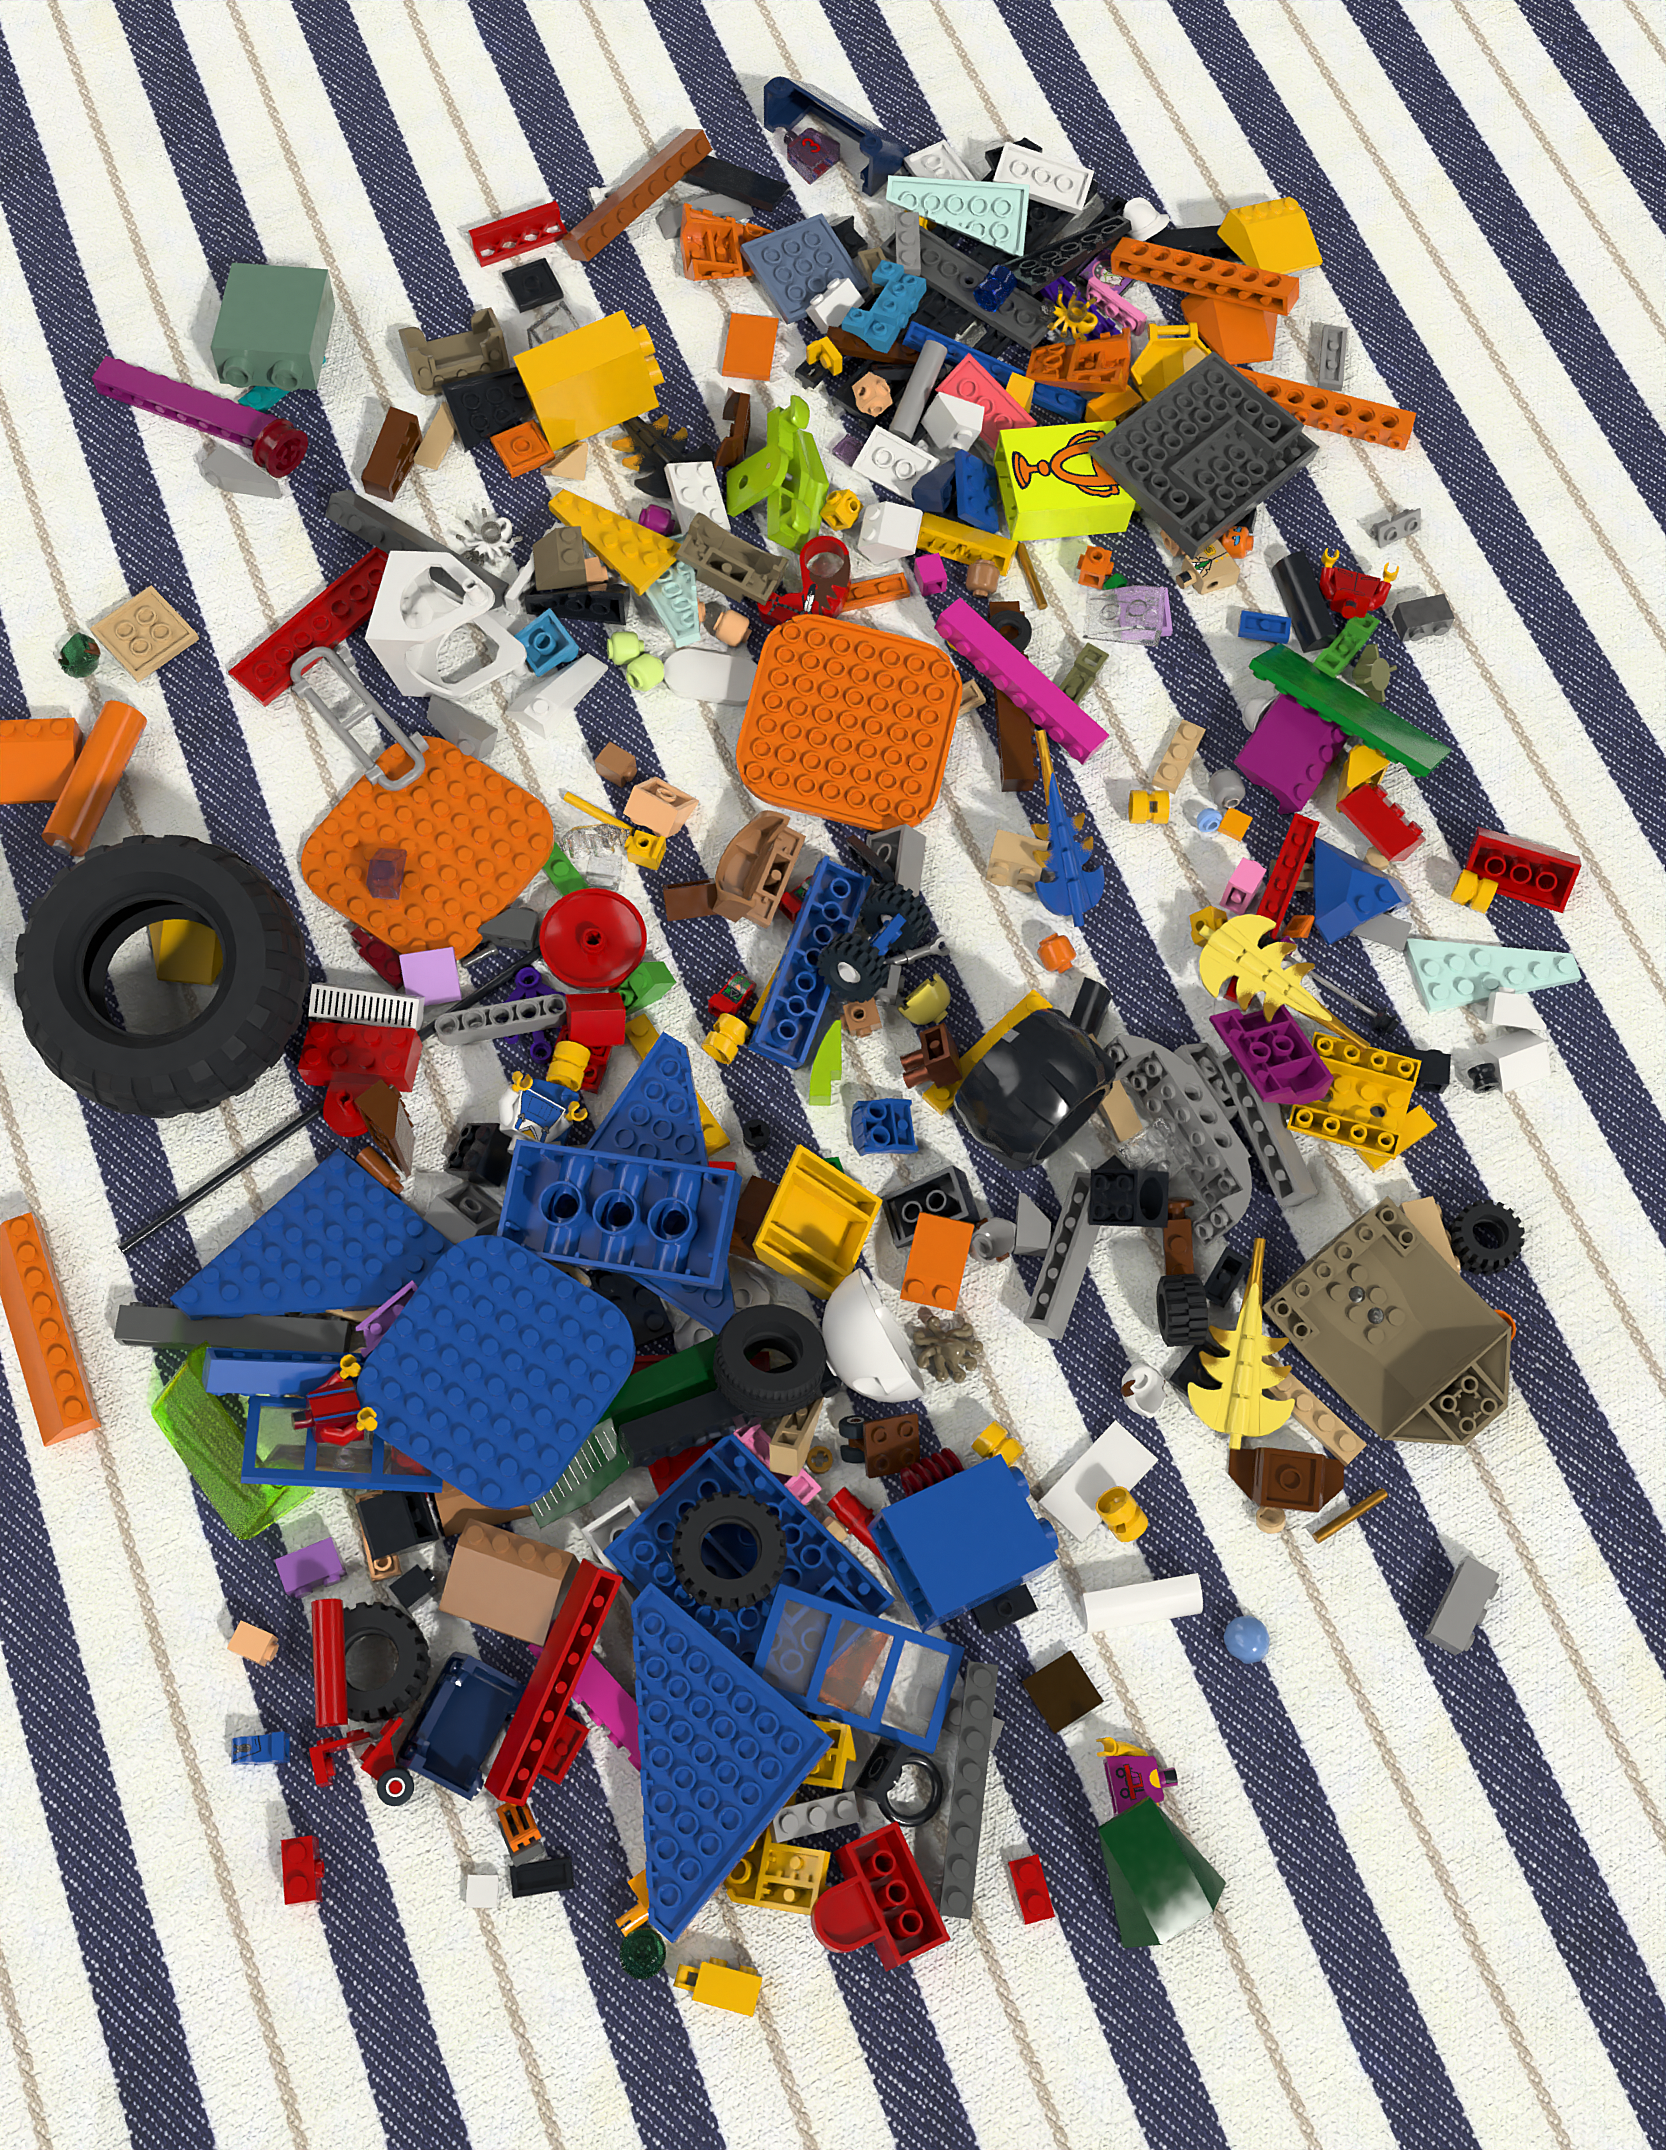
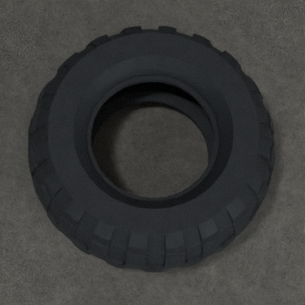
(104, 903)

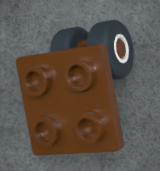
(882, 1443)

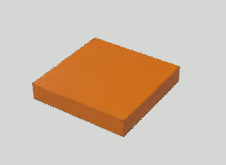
(522, 448)

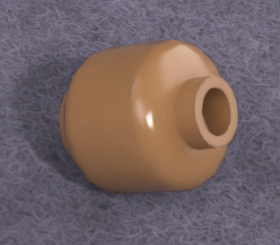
(982, 578)

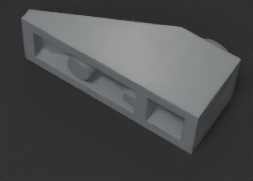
(237, 475)
(461, 728)

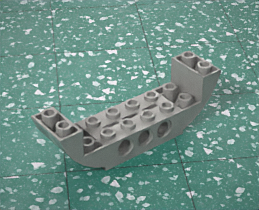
(1179, 1094)

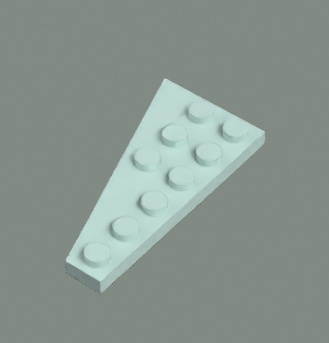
(976, 209)
(676, 601)

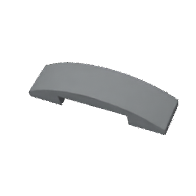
(720, 205)

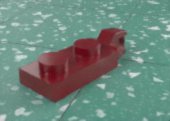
(379, 957)

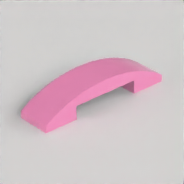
(758, 1442)

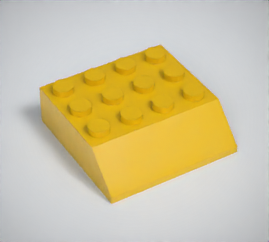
(815, 1224)

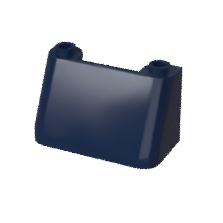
(459, 1724)

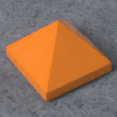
(1299, 926)

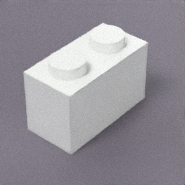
(834, 304)

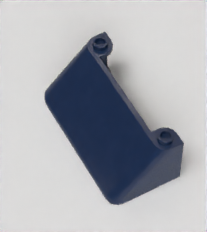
(791, 100)

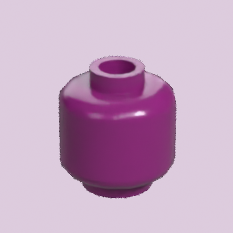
(657, 519)

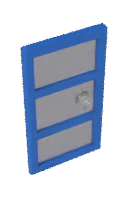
(292, 1458)
(857, 1668)

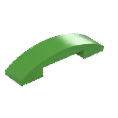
(1346, 645)

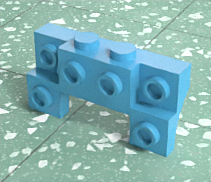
(890, 311)

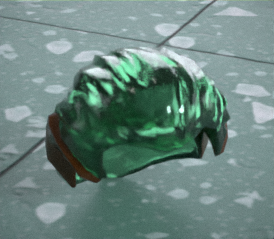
(79, 656)

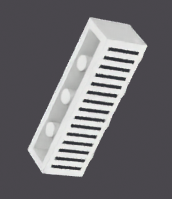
(365, 1006)

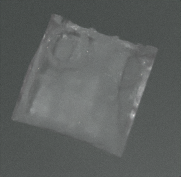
(595, 836)
(1156, 1149)

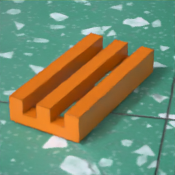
(523, 1835)

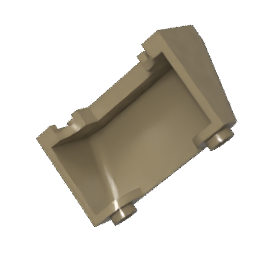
(456, 355)

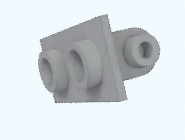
(1399, 527)

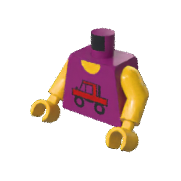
(1133, 1774)

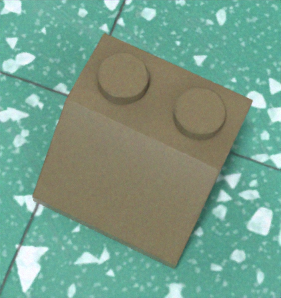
(560, 559)

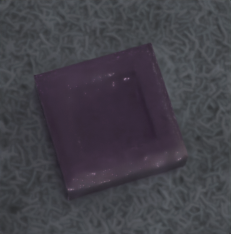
(848, 450)

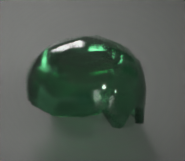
(642, 1953)

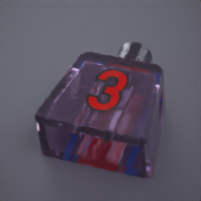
(811, 153)

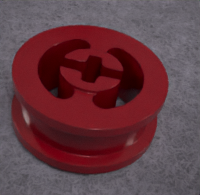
(280, 448)

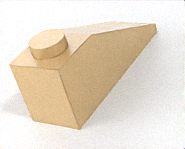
(793, 1439)

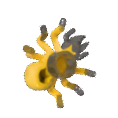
(1075, 316)

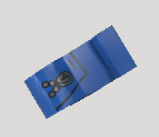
(261, 1749)

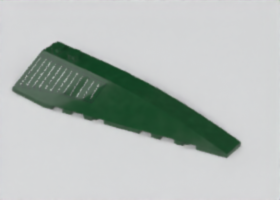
(645, 1392)

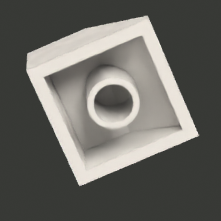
(953, 422)
(889, 531)

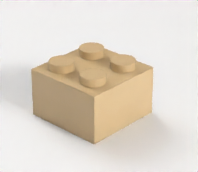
(1013, 861)

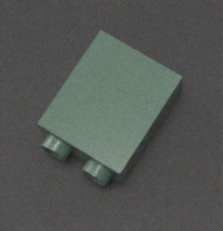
(273, 326)

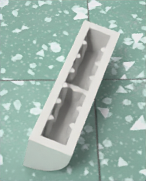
(1142, 1603)

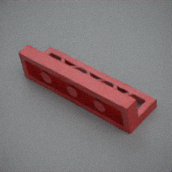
(515, 229)

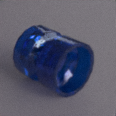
(995, 288)

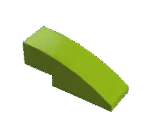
(826, 1067)

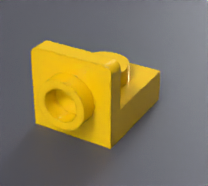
(826, 353)

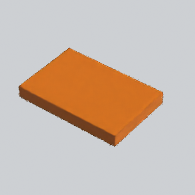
(750, 347)

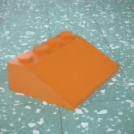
(37, 758)

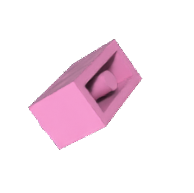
(1243, 886)

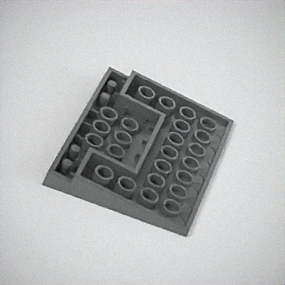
(1204, 453)

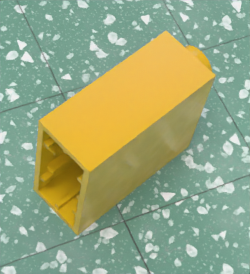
(590, 379)

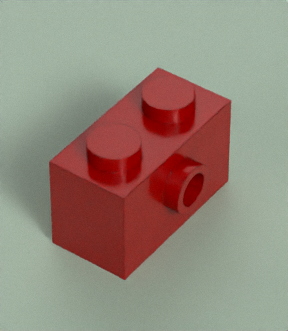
(302, 1871)

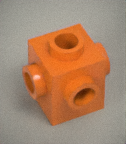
(1094, 567)

